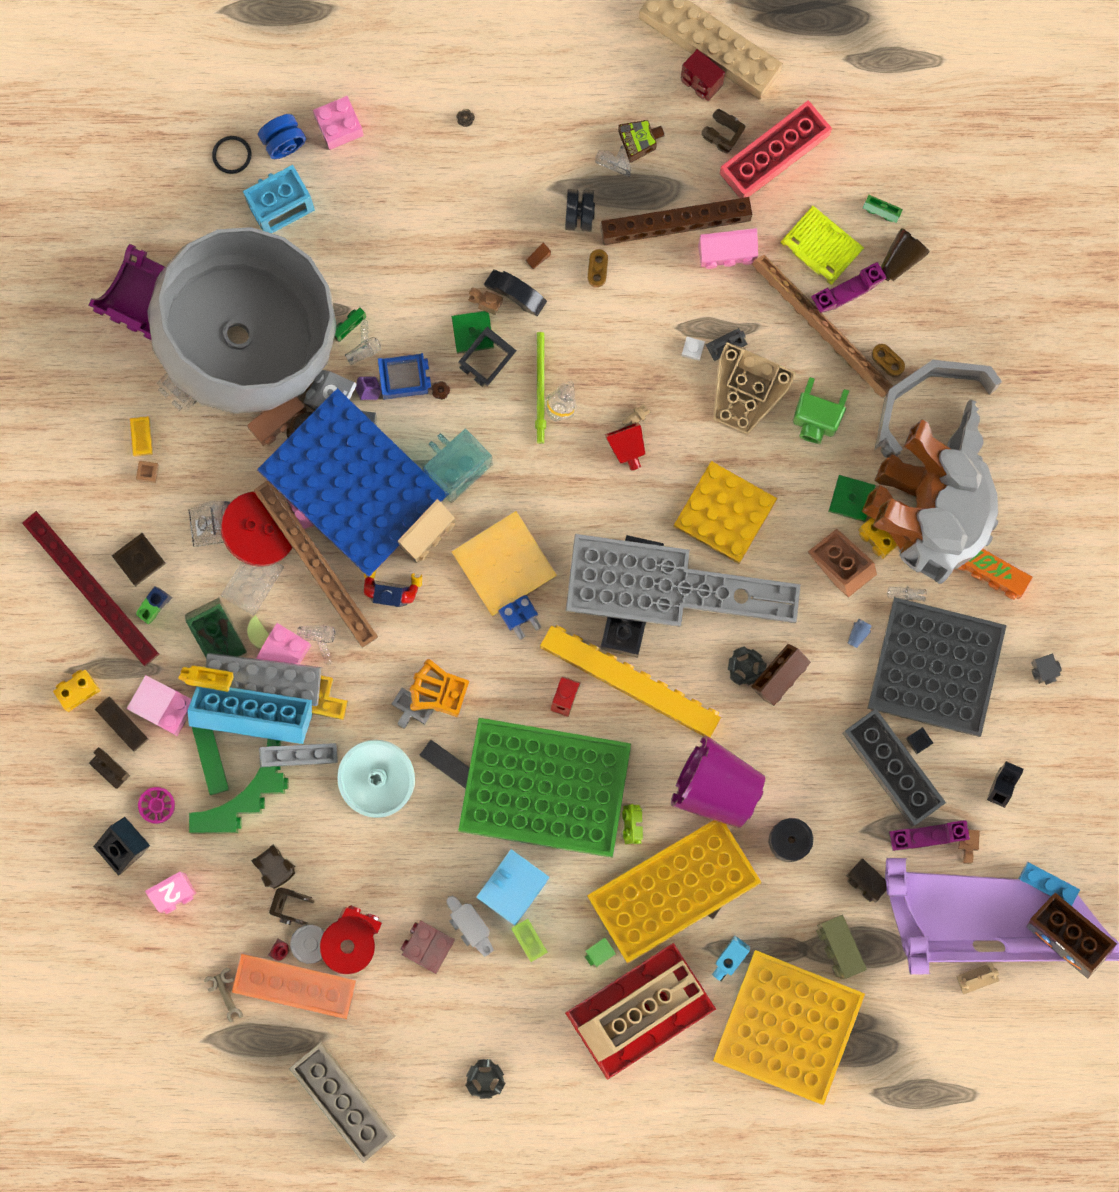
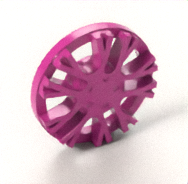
(156, 805)

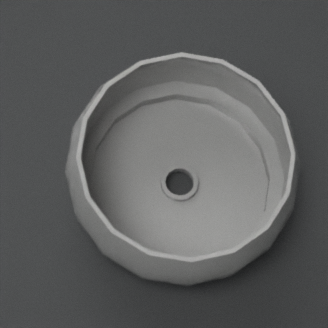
(250, 283)

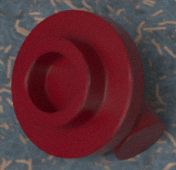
(279, 950)

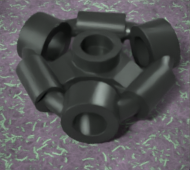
(745, 666)
(485, 1079)

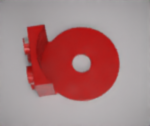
(352, 927)

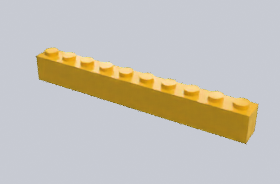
(630, 682)

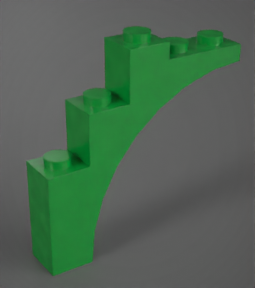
(250, 801)

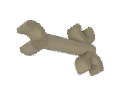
(219, 981)

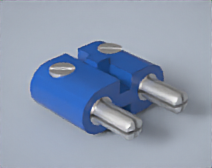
(518, 613)

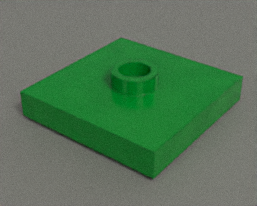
(468, 328)
(850, 497)

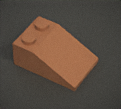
(843, 562)

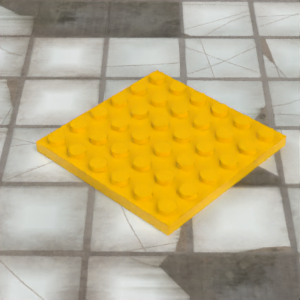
(788, 1027)

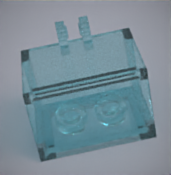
(457, 464)

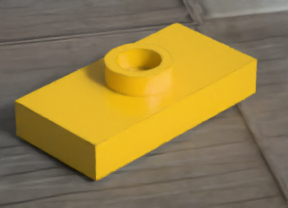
(141, 436)

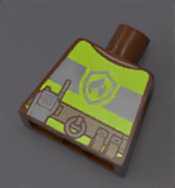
(639, 138)

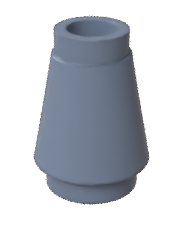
(859, 633)

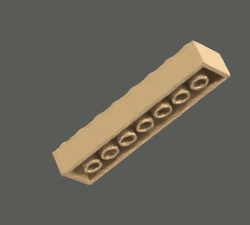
(696, 29)

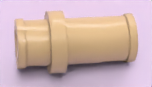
(637, 415)

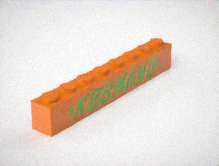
(997, 573)

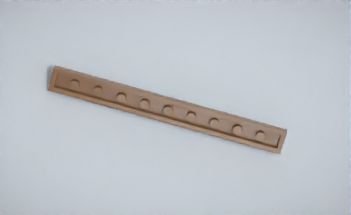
(822, 325)
(316, 563)

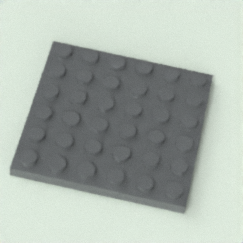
(937, 667)

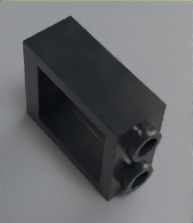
(502, 344)

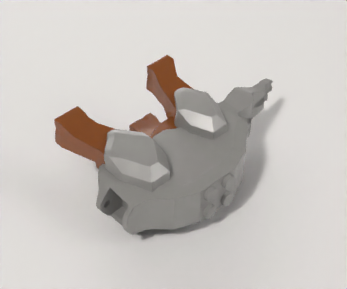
(952, 496)

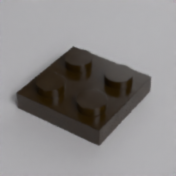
(138, 559)

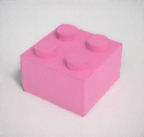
(338, 122)

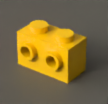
(880, 540)
(76, 690)

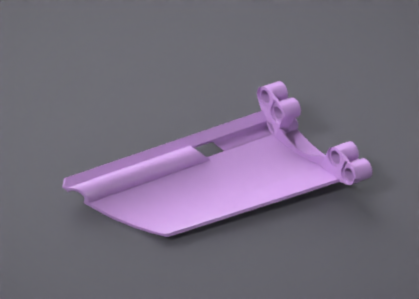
(947, 913)

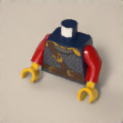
(391, 593)

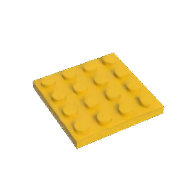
(725, 512)
(504, 563)

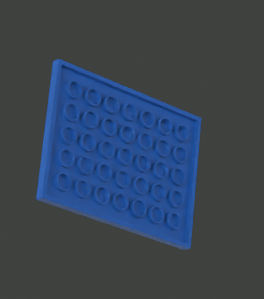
(351, 481)

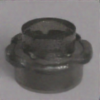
(465, 122)

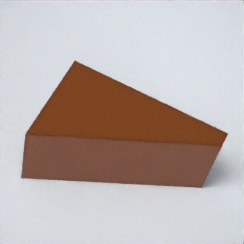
(538, 256)

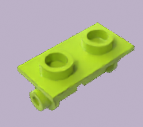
(631, 815)

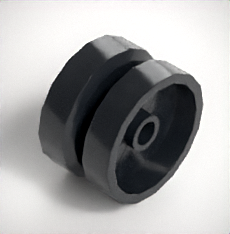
(580, 210)
(788, 851)

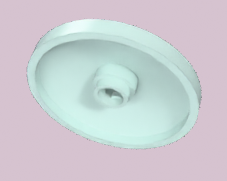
(376, 778)

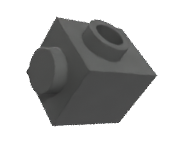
(1046, 669)

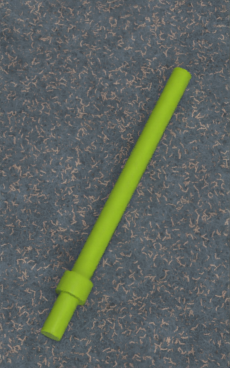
(540, 423)

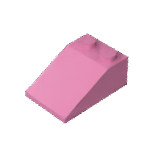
(284, 646)
(160, 705)

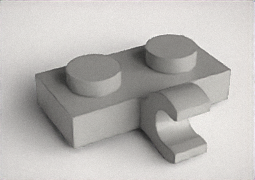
(403, 703)

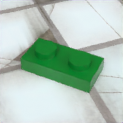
(884, 209)
(354, 319)

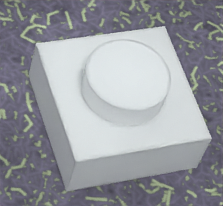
(693, 348)

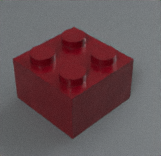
(702, 75)

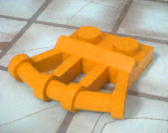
(450, 695)

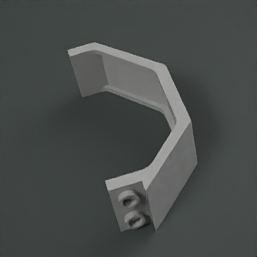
(934, 368)

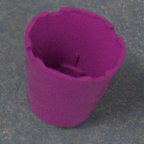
(718, 785)

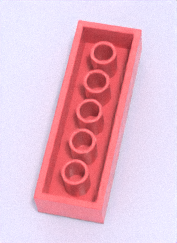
(775, 150)

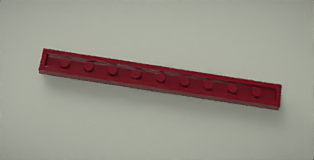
(90, 588)

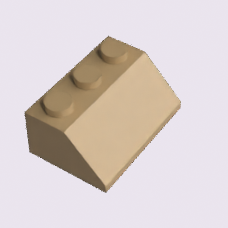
(427, 531)

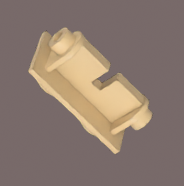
(978, 978)

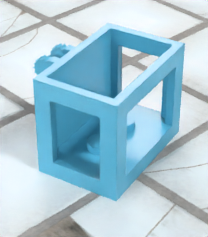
(277, 196)
(513, 887)

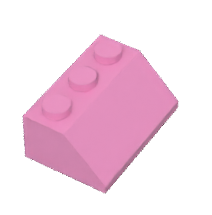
(728, 248)

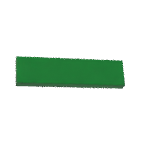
(210, 760)

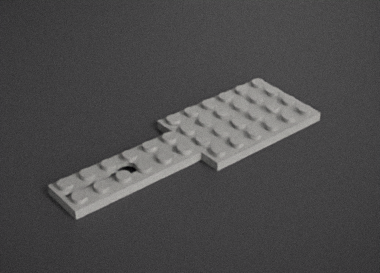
(655, 585)

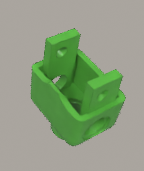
(818, 415)

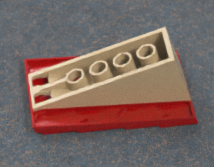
(640, 1011)

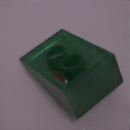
(215, 630)

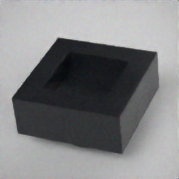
(919, 740)

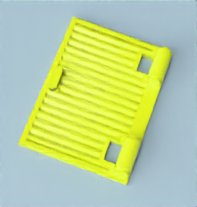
(822, 245)

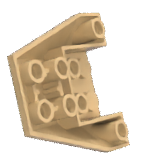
(748, 387)

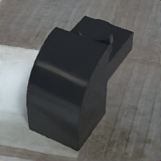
(1004, 784)

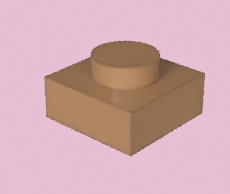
(147, 471)

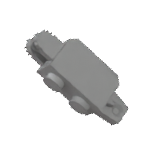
(471, 925)

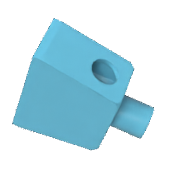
(736, 951)

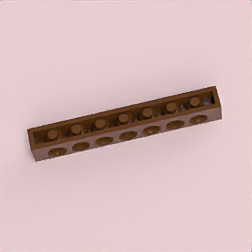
(676, 221)

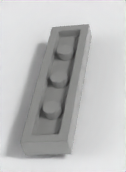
(298, 755)

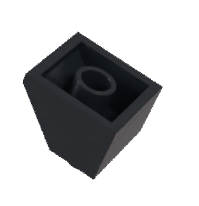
(121, 845)

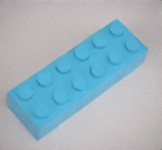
(251, 713)

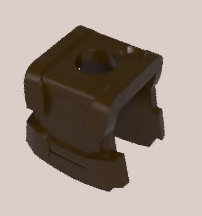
(729, 121)
(274, 867)
(279, 901)

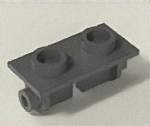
(716, 346)

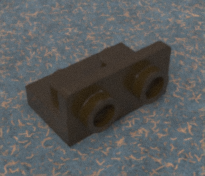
(108, 768)
(867, 880)

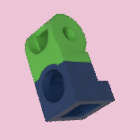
(153, 604)

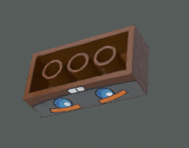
(1071, 935)

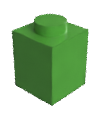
(599, 953)

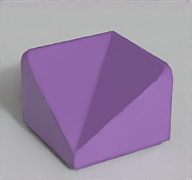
(368, 388)

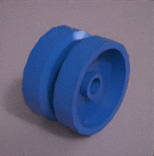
(281, 136)

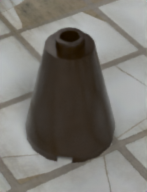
(903, 255)

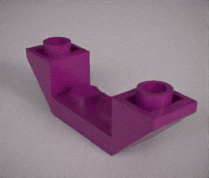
(851, 289)
(929, 836)

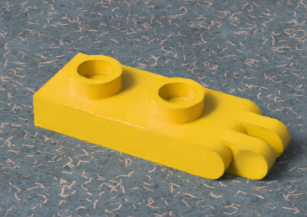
(206, 678)

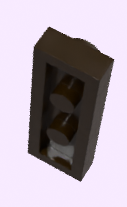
(121, 724)

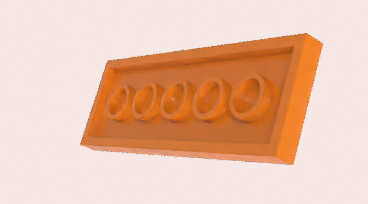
(294, 986)

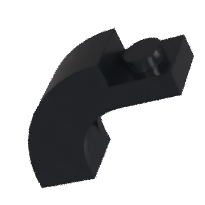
(516, 290)

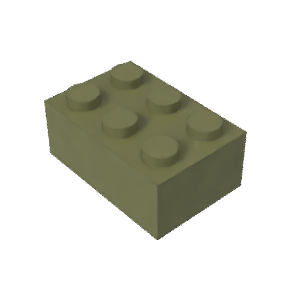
(841, 947)

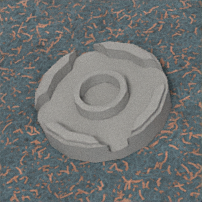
(306, 944)

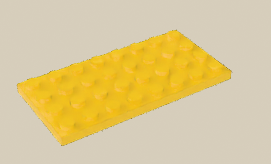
(673, 889)

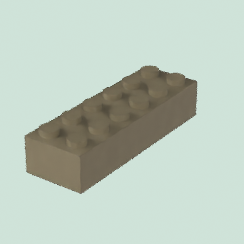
(342, 1102)

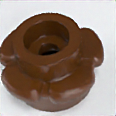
(445, 390)

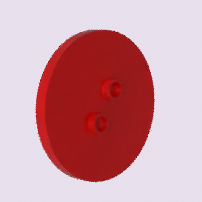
(252, 532)

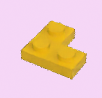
(328, 705)

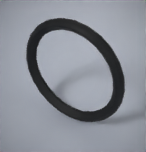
(231, 138)

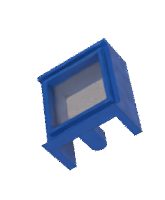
(404, 376)

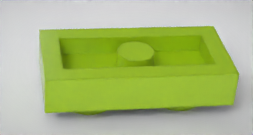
(529, 940)

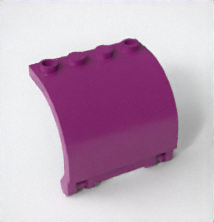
(130, 292)

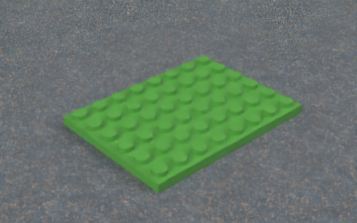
(545, 787)

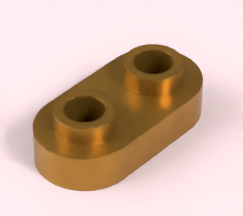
(597, 269)
(890, 358)

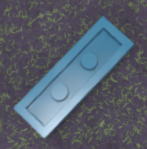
(1048, 883)

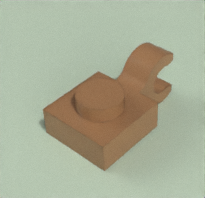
(488, 302)
(970, 845)

